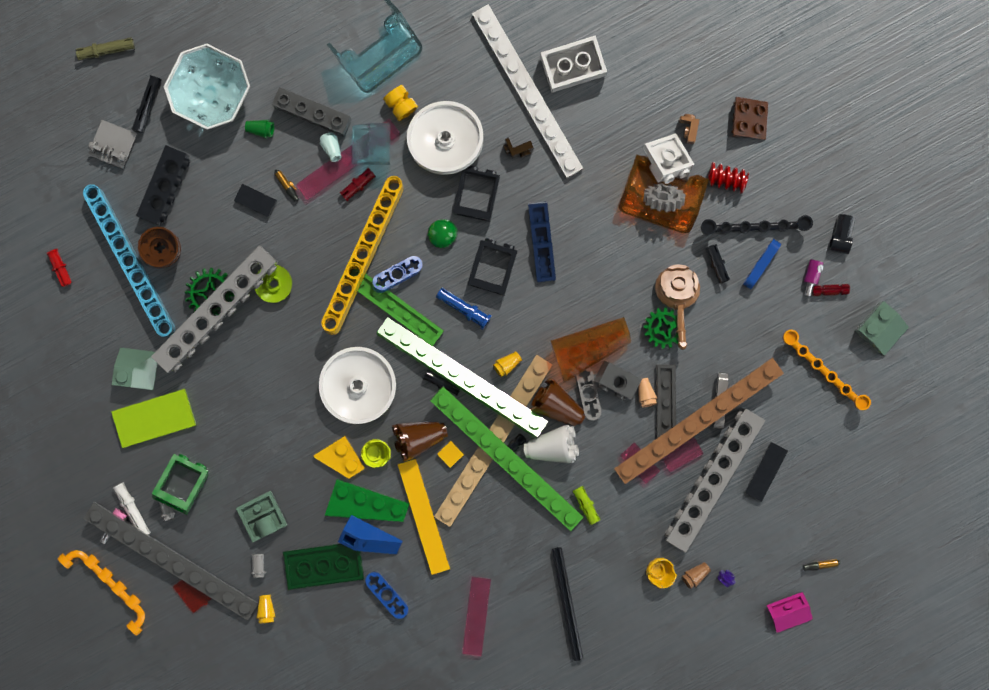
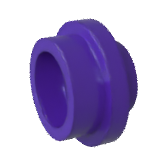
(726, 578)

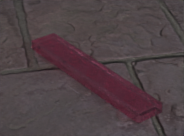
(333, 170)

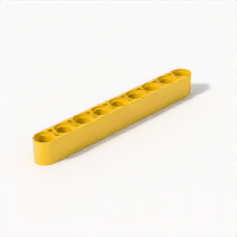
(362, 264)

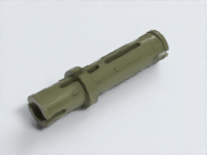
(97, 50)

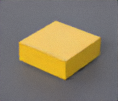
(450, 454)

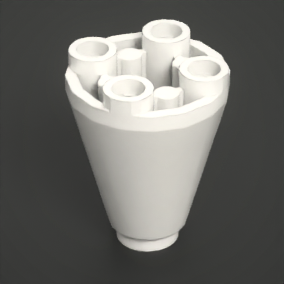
(553, 446)

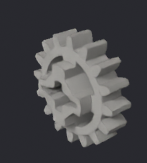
(664, 197)

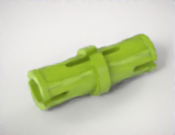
(586, 505)

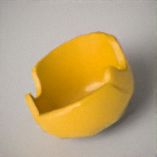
(661, 573)

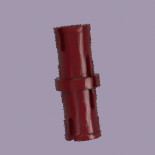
(357, 184)

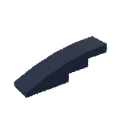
(542, 241)

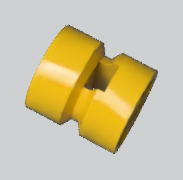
(400, 102)

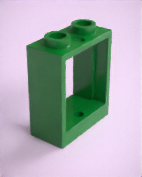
(172, 501)

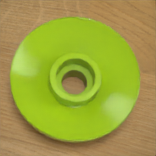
(283, 287)

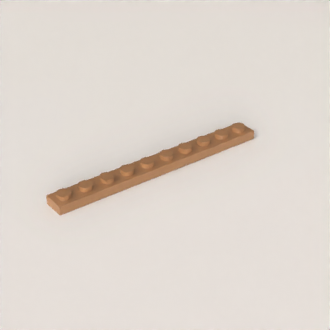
(699, 420)

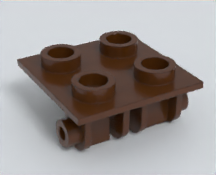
(750, 118)

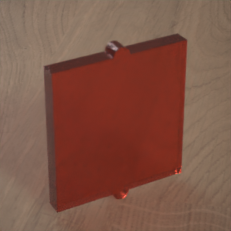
(191, 596)

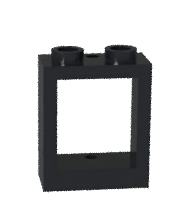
(474, 213)
(487, 286)

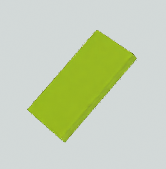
(153, 418)

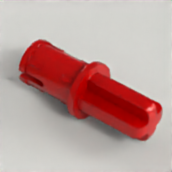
(59, 267)

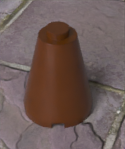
(557, 404)

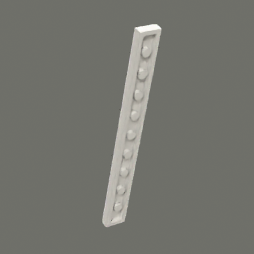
(527, 91)

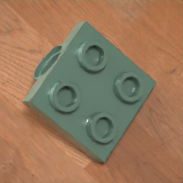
(261, 516)

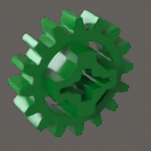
(666, 336)

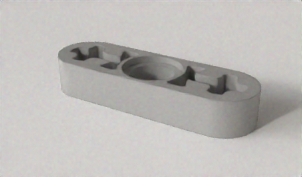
(721, 386)
(595, 405)

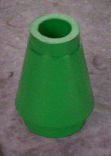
(261, 128)

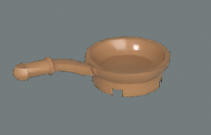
(678, 290)

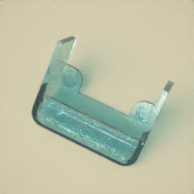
(383, 56)

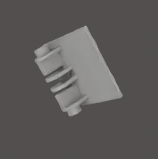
(112, 144)

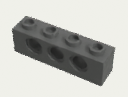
(311, 112)

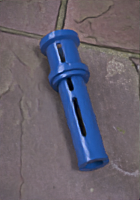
(471, 312)

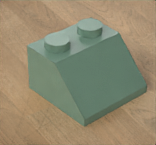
(882, 328)

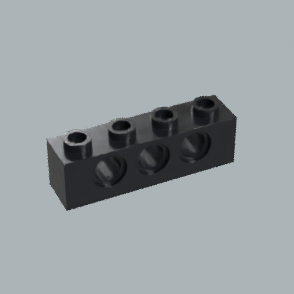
(146, 210)

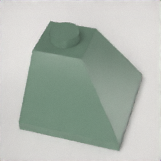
(135, 369)

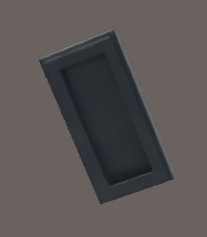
(255, 200)

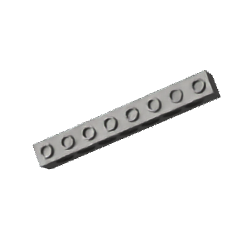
(177, 339)
(724, 475)

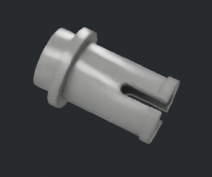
(167, 512)
(258, 566)

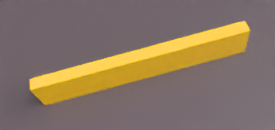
(423, 516)

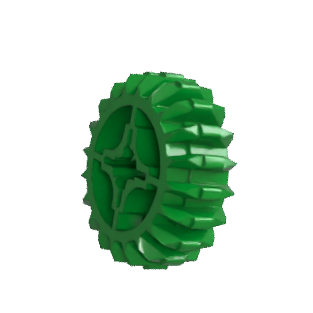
(210, 284)

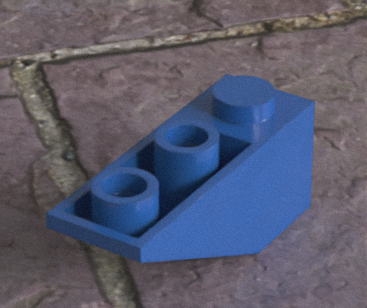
(367, 538)

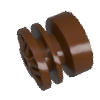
(150, 241)

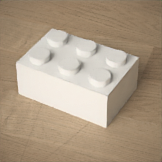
(573, 64)

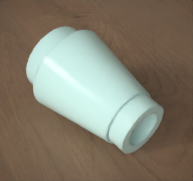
(330, 145)

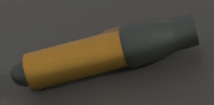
(287, 185)
(821, 564)

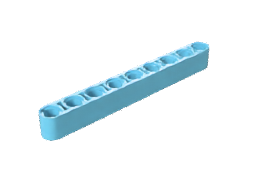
(122, 254)

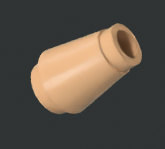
(646, 393)

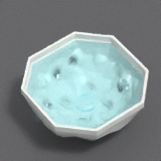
(207, 86)

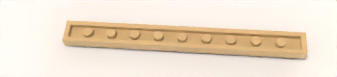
(481, 460)

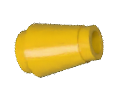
(506, 364)
(265, 610)

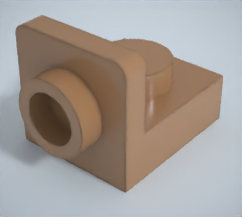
(691, 131)

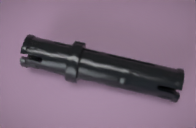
(143, 112)

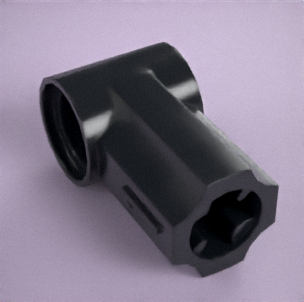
(841, 239)

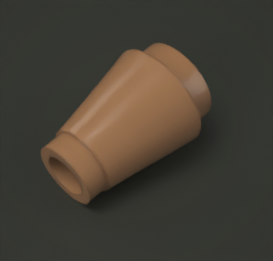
(694, 576)

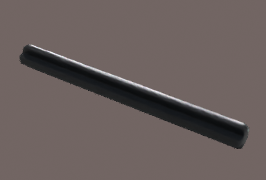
(567, 603)

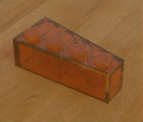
(587, 347)

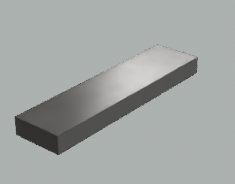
(665, 398)

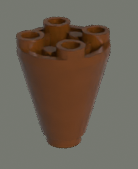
(417, 437)

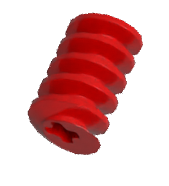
(728, 178)

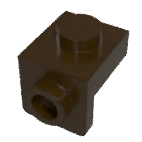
(521, 150)

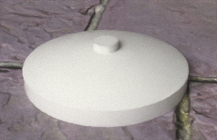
(445, 137)
(357, 385)

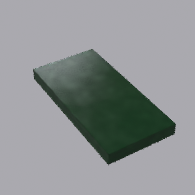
(322, 566)

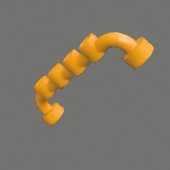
(791, 338)
(118, 588)

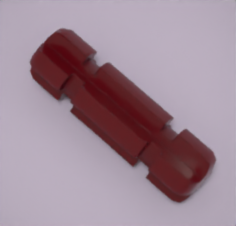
(826, 290)

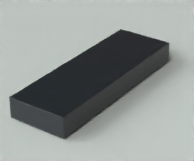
(766, 471)

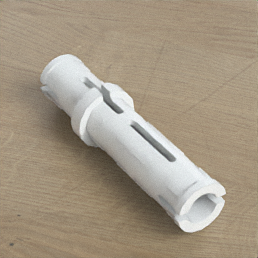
(129, 506)

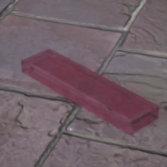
(476, 616)

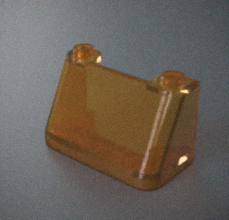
(679, 220)

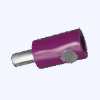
(812, 275)

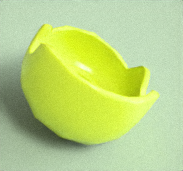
(375, 453)

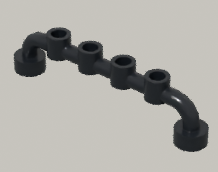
(803, 223)

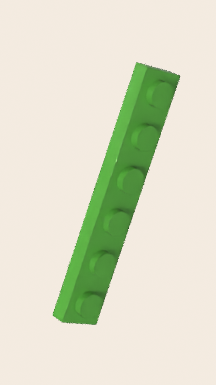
(399, 310)

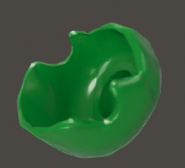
(442, 233)

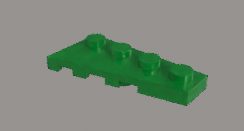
(364, 504)

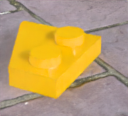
(341, 458)

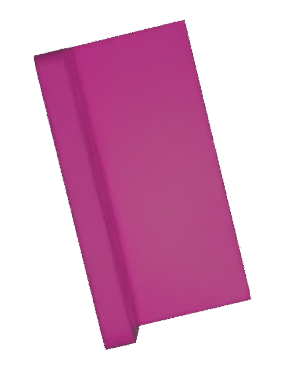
(790, 612)

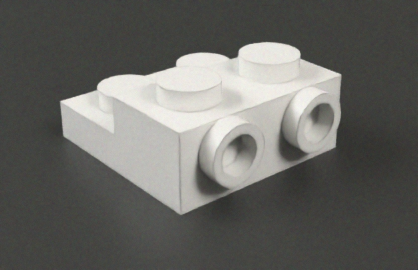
(668, 158)

